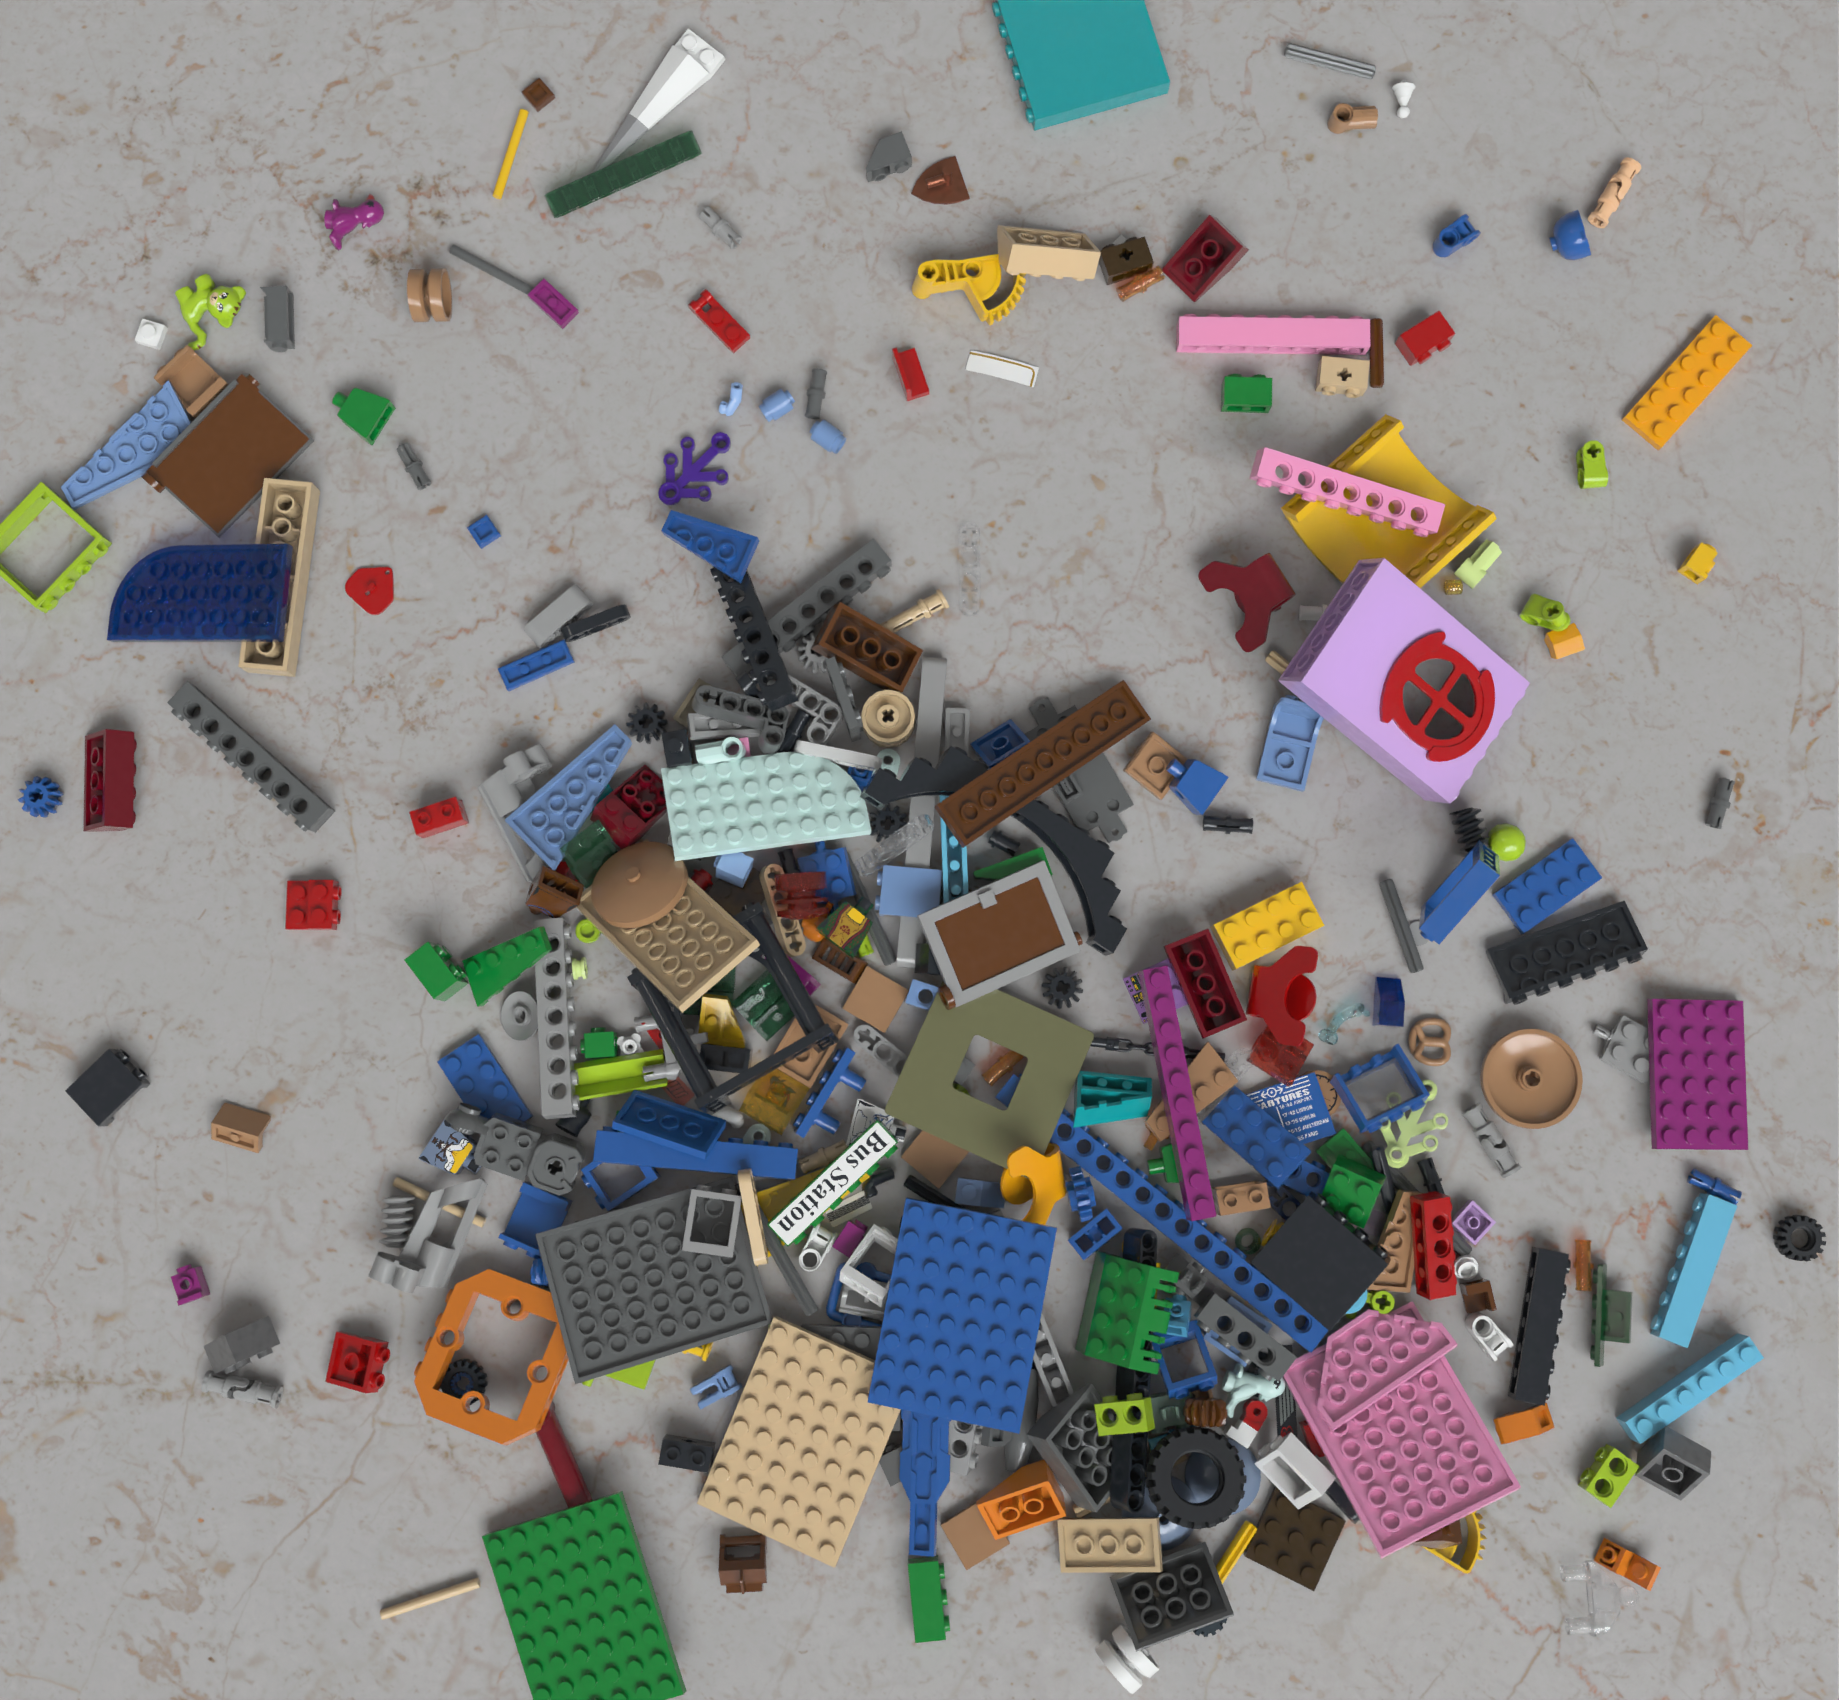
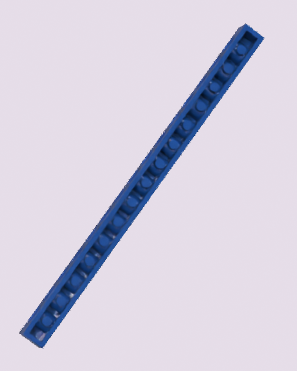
(1306, 1336)

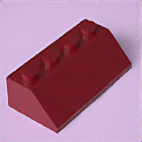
(109, 781)
(1205, 983)

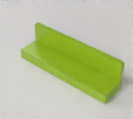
(617, 1074)

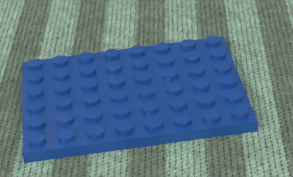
(962, 1315)

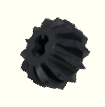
(640, 718)
(881, 818)
(1059, 995)

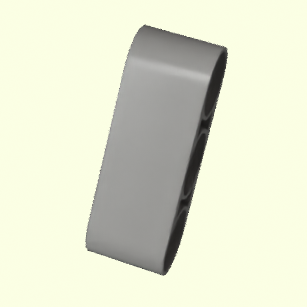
(558, 614)

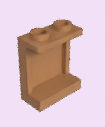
(192, 379)

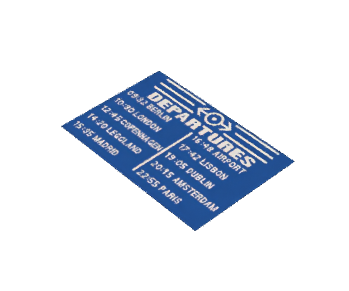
(1297, 1108)

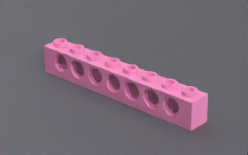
(1428, 511)

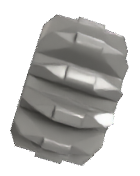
(811, 659)

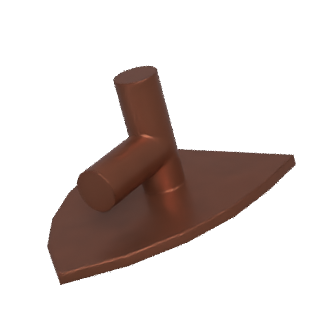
(941, 183)

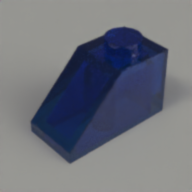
(1388, 1003)

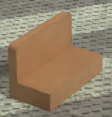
(239, 1127)

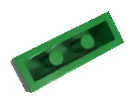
(928, 1599)

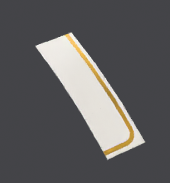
(1002, 368)

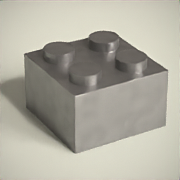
(1673, 1463)

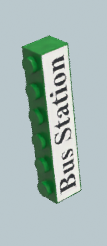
(833, 1182)

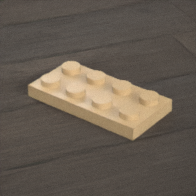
(1109, 1545)

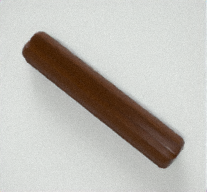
(1376, 353)

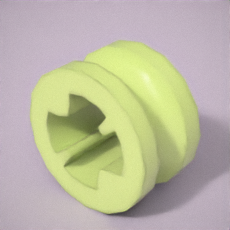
(579, 968)

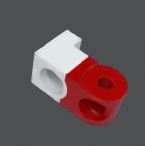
(1249, 1422)

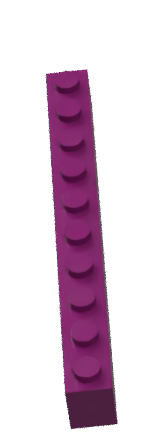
(1177, 1093)

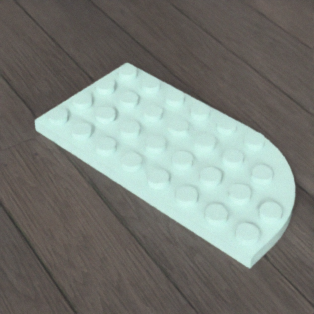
(760, 804)

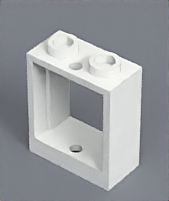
(859, 1281)
(1307, 1477)

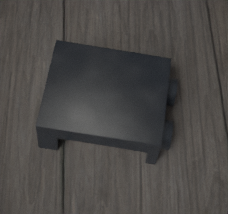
(107, 1086)

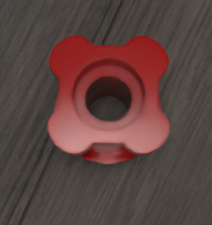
(702, 878)

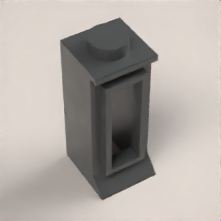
(279, 318)

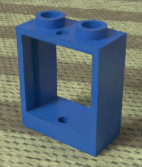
(602, 1198)
(1200, 1382)

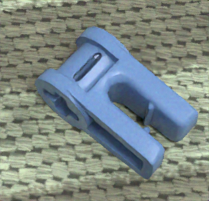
(726, 1384)

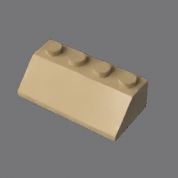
(1047, 253)

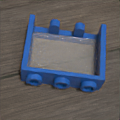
(1380, 1090)

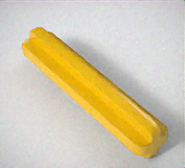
(1235, 1549)

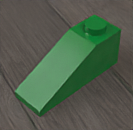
(1012, 865)

